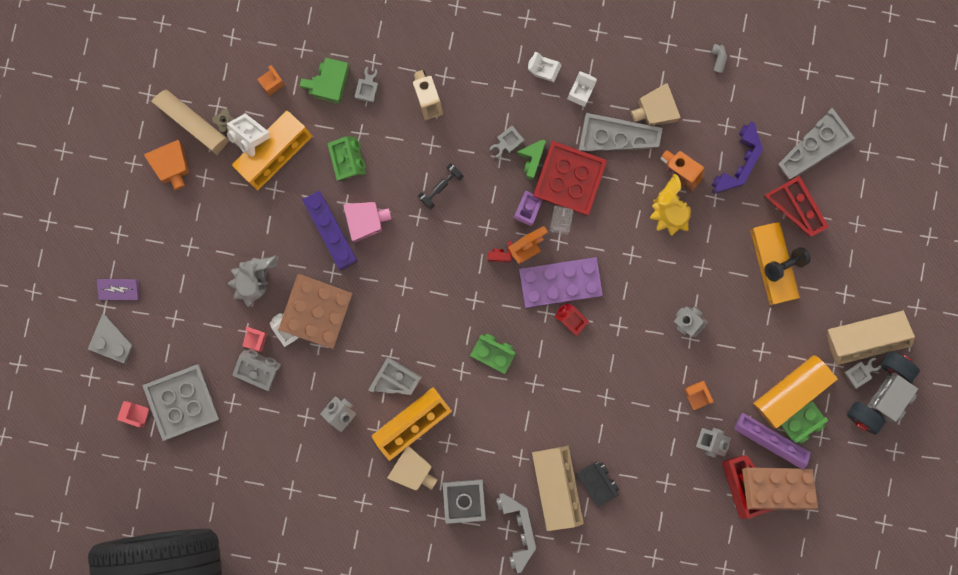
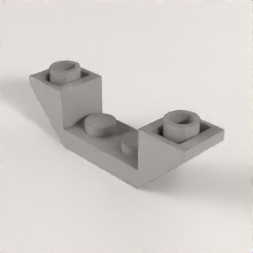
(522, 556)

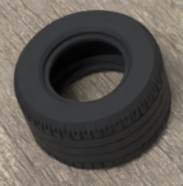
(159, 554)

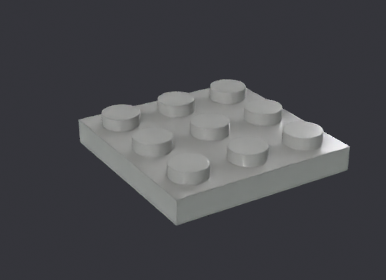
(181, 402)

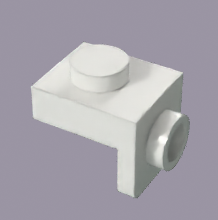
(543, 67)
(582, 88)

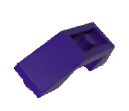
(750, 138)

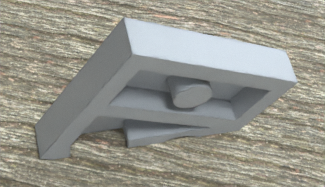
(110, 341)
(395, 379)

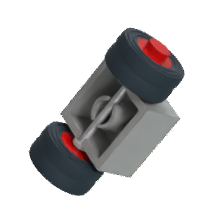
(890, 398)

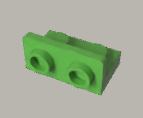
(346, 158)
(493, 353)
(803, 423)

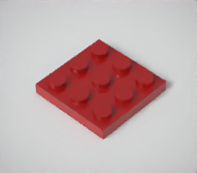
(569, 178)

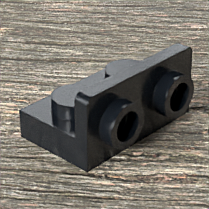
(597, 483)

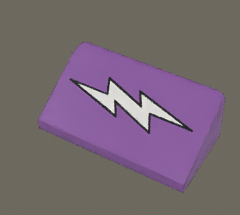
(118, 289)

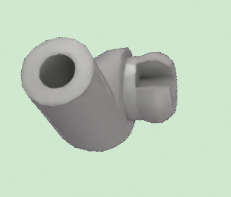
(721, 57)

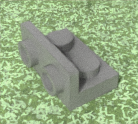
(256, 369)

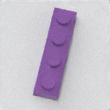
(772, 441)

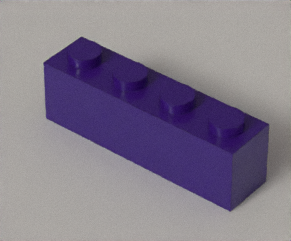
(330, 230)

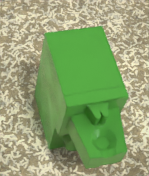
(330, 83)

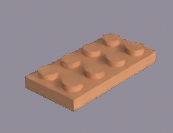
(780, 489)

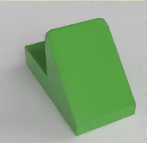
(533, 153)

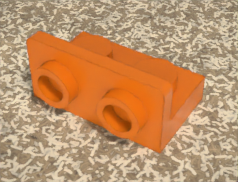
(527, 245)

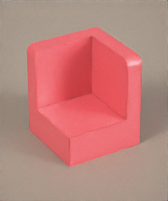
(254, 339)
(133, 414)

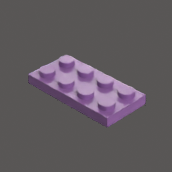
(560, 282)

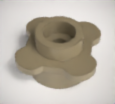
(218, 120)

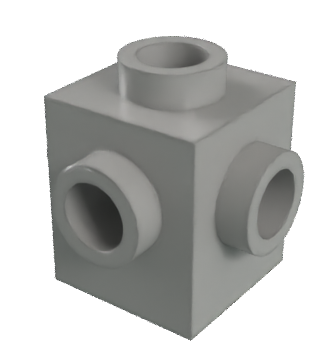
(696, 322)
(338, 413)
(713, 442)

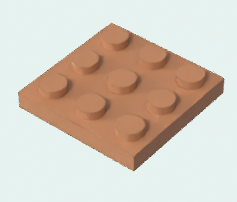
(315, 311)

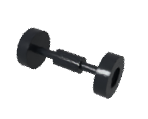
(440, 186)
(799, 257)

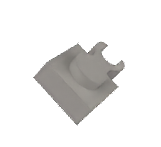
(366, 88)
(508, 140)
(860, 373)

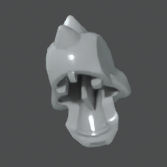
(251, 278)

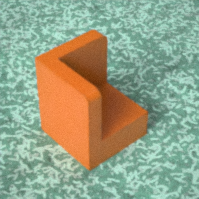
(271, 81)
(698, 395)

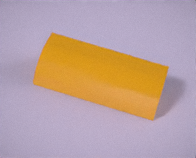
(285, 140)
(770, 247)
(795, 391)
(411, 423)

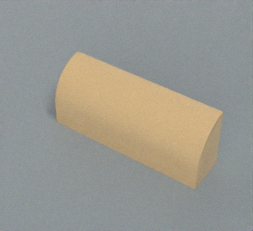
(190, 121)
(870, 337)
(557, 488)

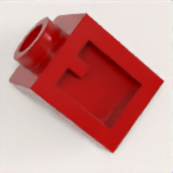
(498, 255)
(571, 318)

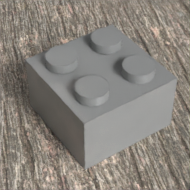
(464, 501)

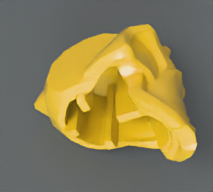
(669, 210)

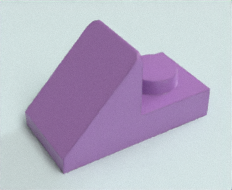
(527, 209)

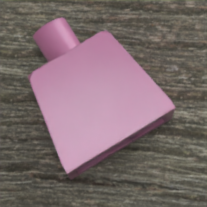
(365, 219)

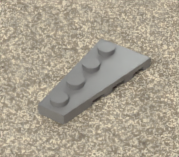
(609, 134)
(822, 141)

